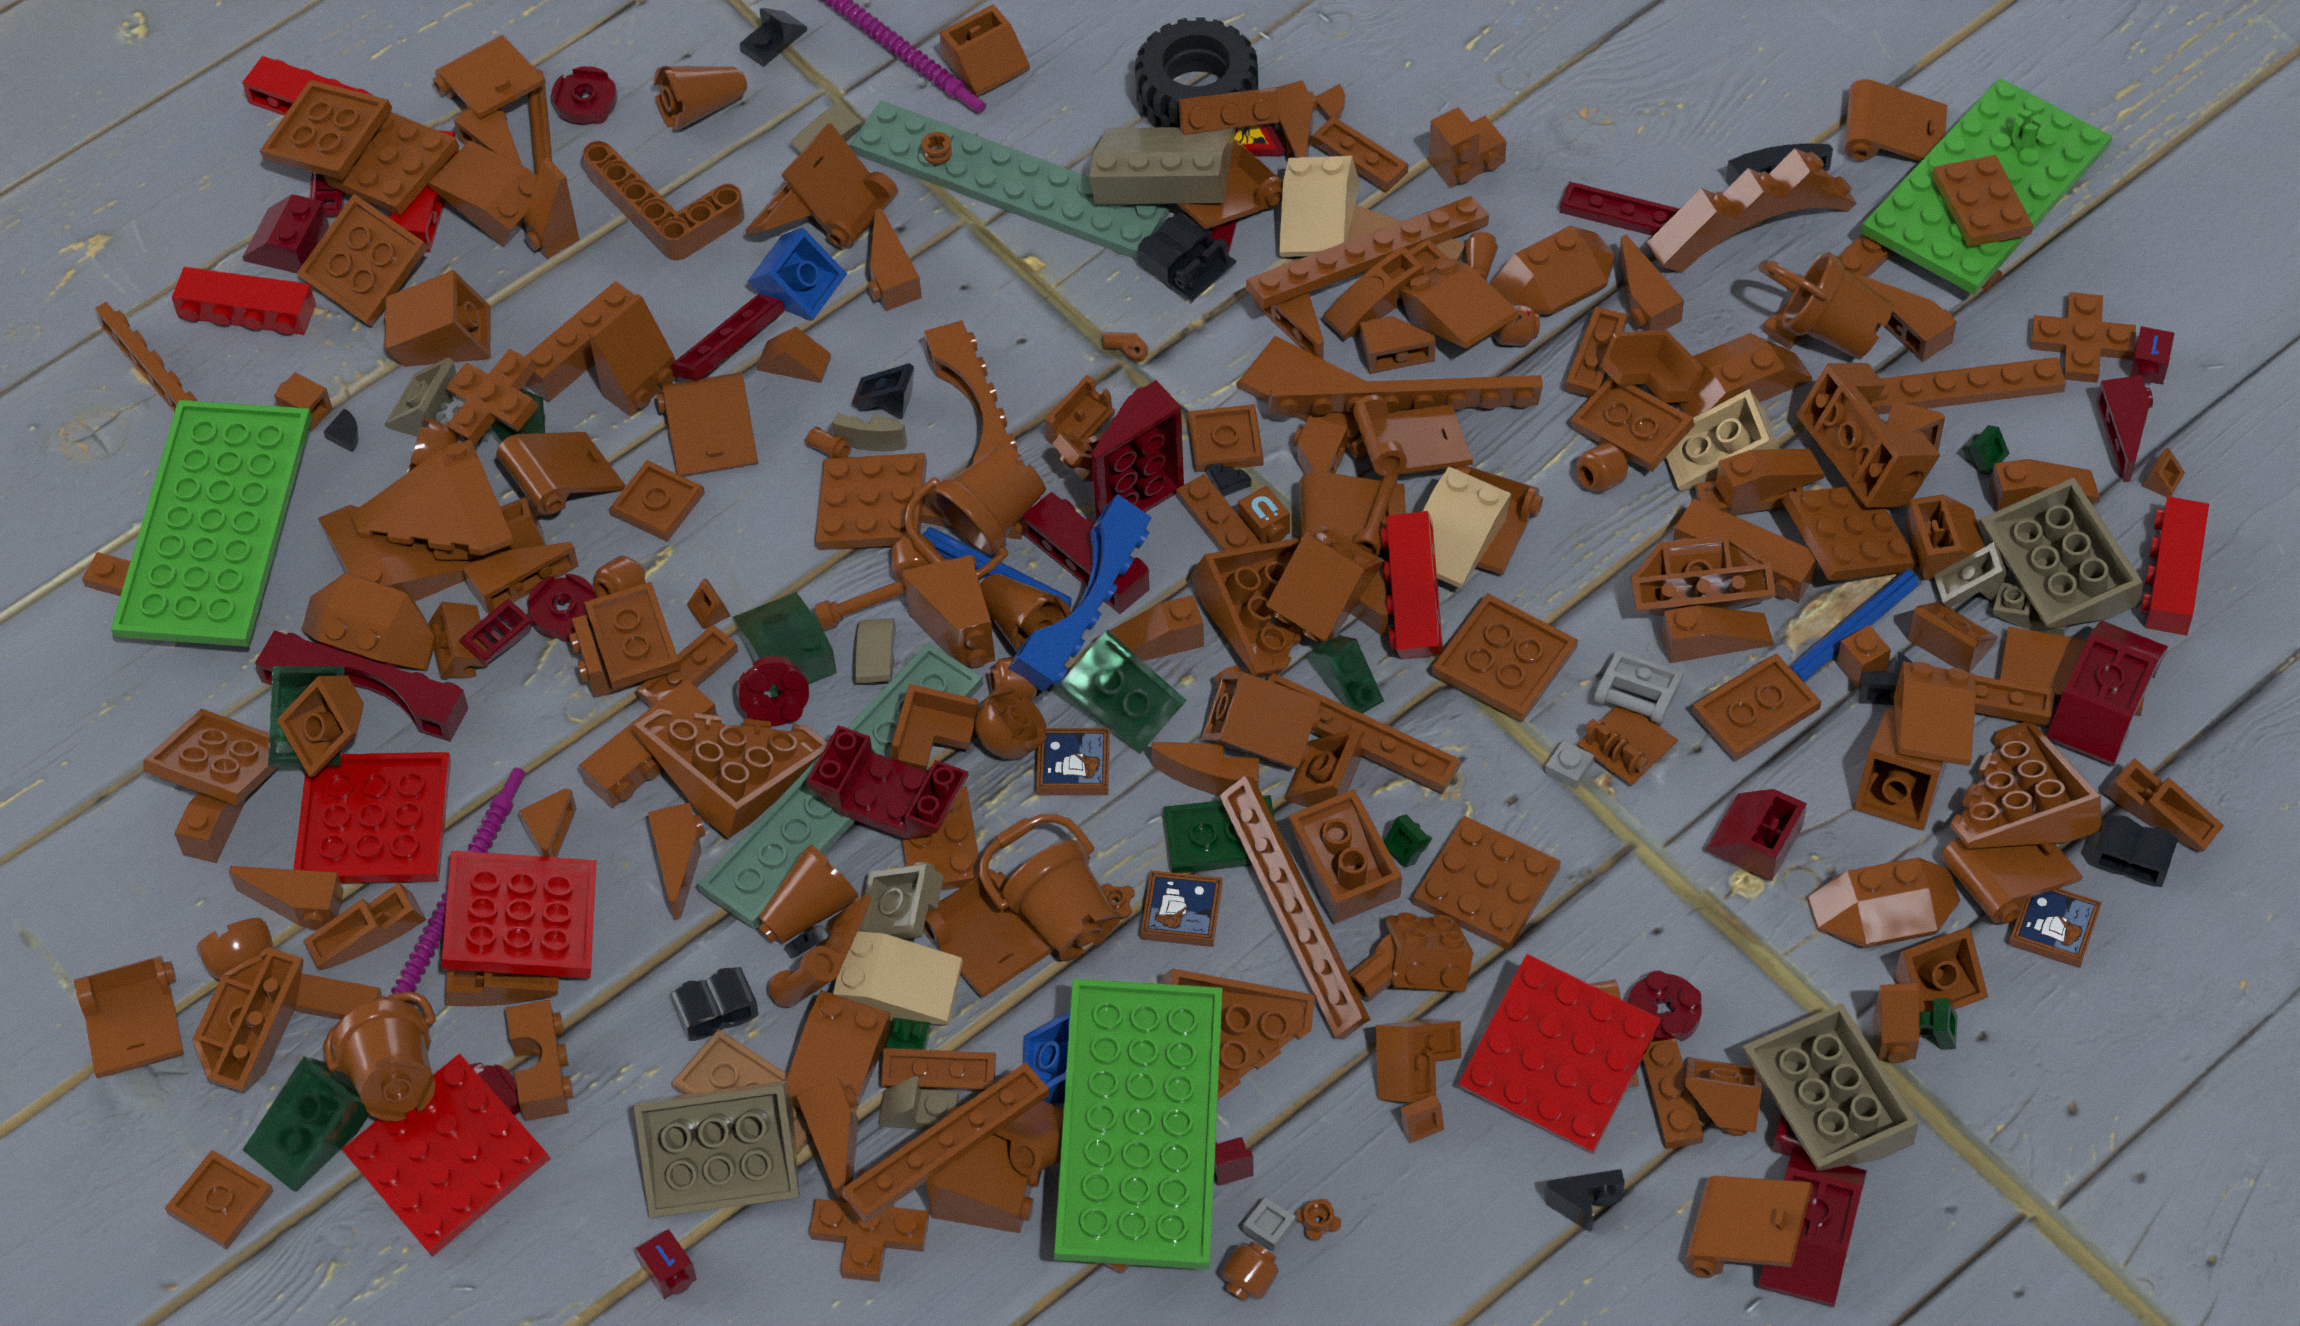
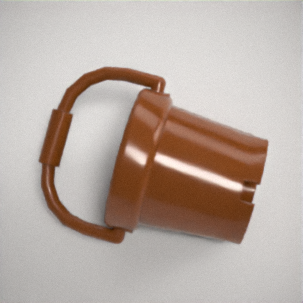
(1831, 305)
(981, 503)
(1055, 889)
(385, 1054)

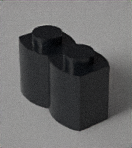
(1173, 246)
(2134, 850)
(715, 1003)

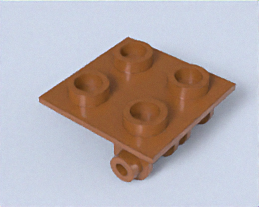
(1626, 743)

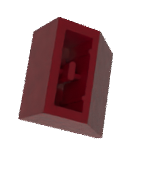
(1759, 831)

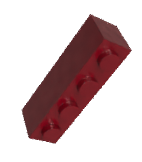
(1066, 539)

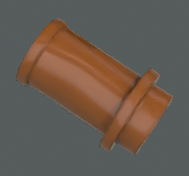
(827, 443)

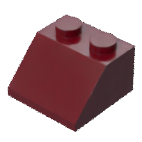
(288, 234)

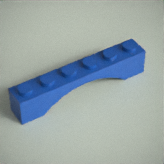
(1113, 539)

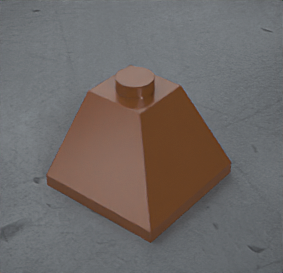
(322, 720)
(1726, 1093)

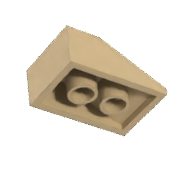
(1317, 204)
(1719, 434)
(1465, 522)
(900, 978)

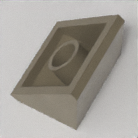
(422, 397)

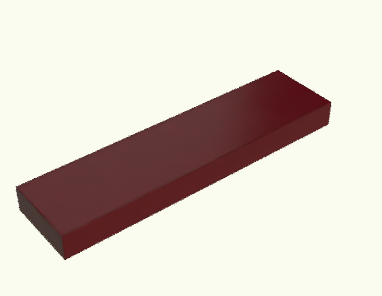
(1615, 209)
(727, 337)

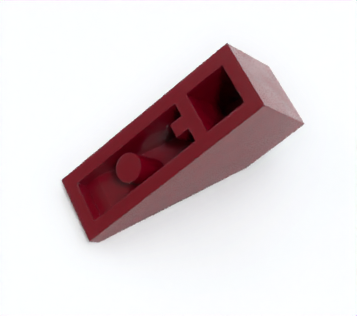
(2124, 412)

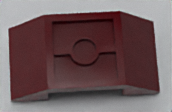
(2105, 692)
(882, 789)
(1824, 1232)

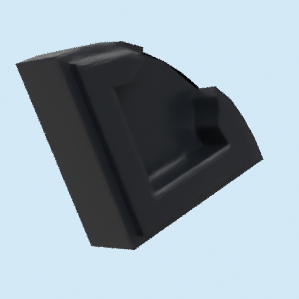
(343, 431)
(1228, 479)
(806, 941)

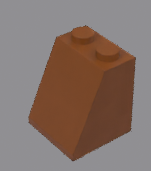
(437, 322)
(1323, 583)
(951, 609)
(1262, 719)
(1897, 784)
(983, 1189)

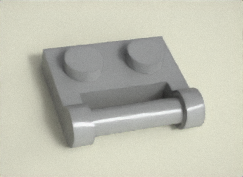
(1642, 678)

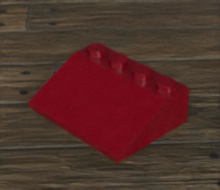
(1140, 451)

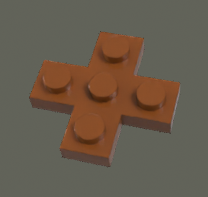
(2083, 337)
(492, 396)
(868, 1241)

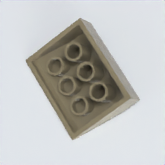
(1161, 166)
(2064, 557)
(1833, 1090)
(717, 1149)

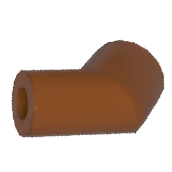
(1129, 343)

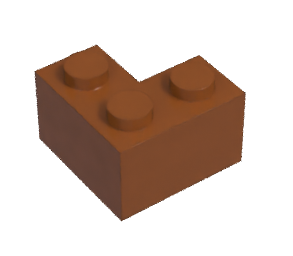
(1464, 147)

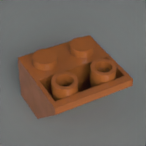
(983, 50)
(1941, 532)

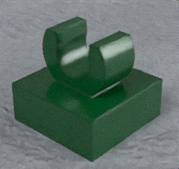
(1987, 449)
(1406, 840)
(1940, 1023)
(908, 1034)

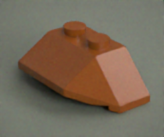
(1556, 270)
(1741, 366)
(1701, 572)
(370, 622)
(1886, 902)
(248, 1018)

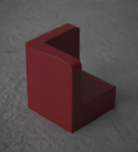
(1232, 1161)

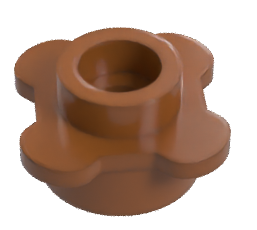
(1123, 894)
(1314, 1209)

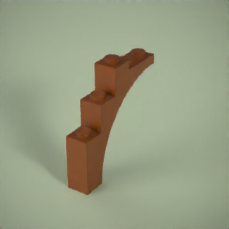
(1755, 196)

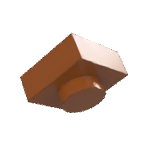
(1422, 1118)

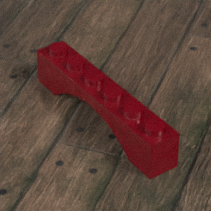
(431, 705)

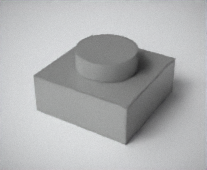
(1569, 764)
(1269, 1224)

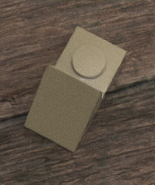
(1974, 574)
(914, 1108)

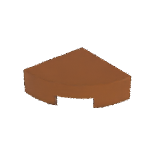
(1331, 102)

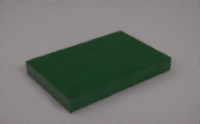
(1204, 837)

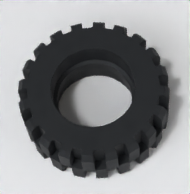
(1185, 49)

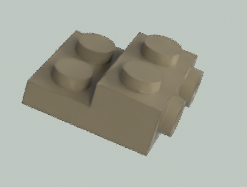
(901, 899)

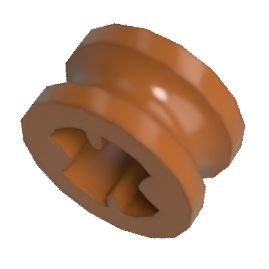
(936, 139)

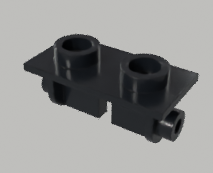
(1203, 270)

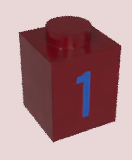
(2152, 354)
(666, 1264)

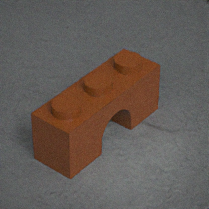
(543, 1087)

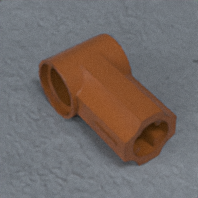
(1377, 971)

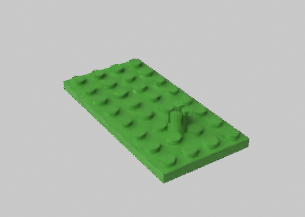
(2041, 155)
(212, 523)
(1139, 1124)

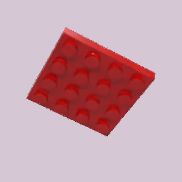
(376, 818)
(519, 914)
(1559, 1053)
(448, 1159)

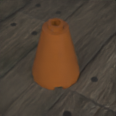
(696, 91)
(1020, 607)
(805, 897)

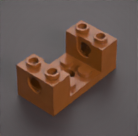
(1878, 464)

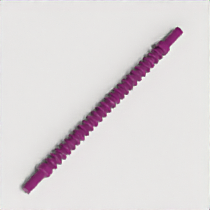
(915, 58)
(499, 808)

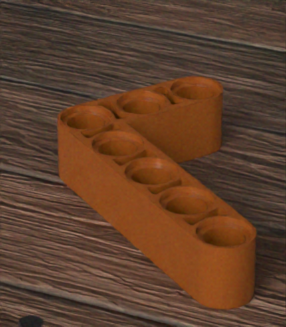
(670, 231)

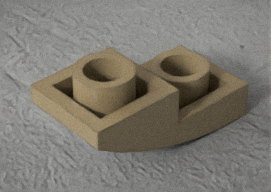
(838, 115)
(877, 435)
(2017, 609)
(875, 651)

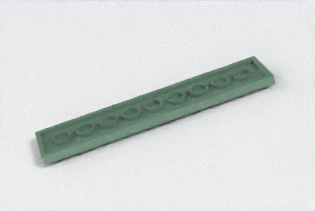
(1006, 179)
(800, 817)

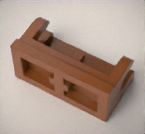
(1080, 412)
(449, 625)

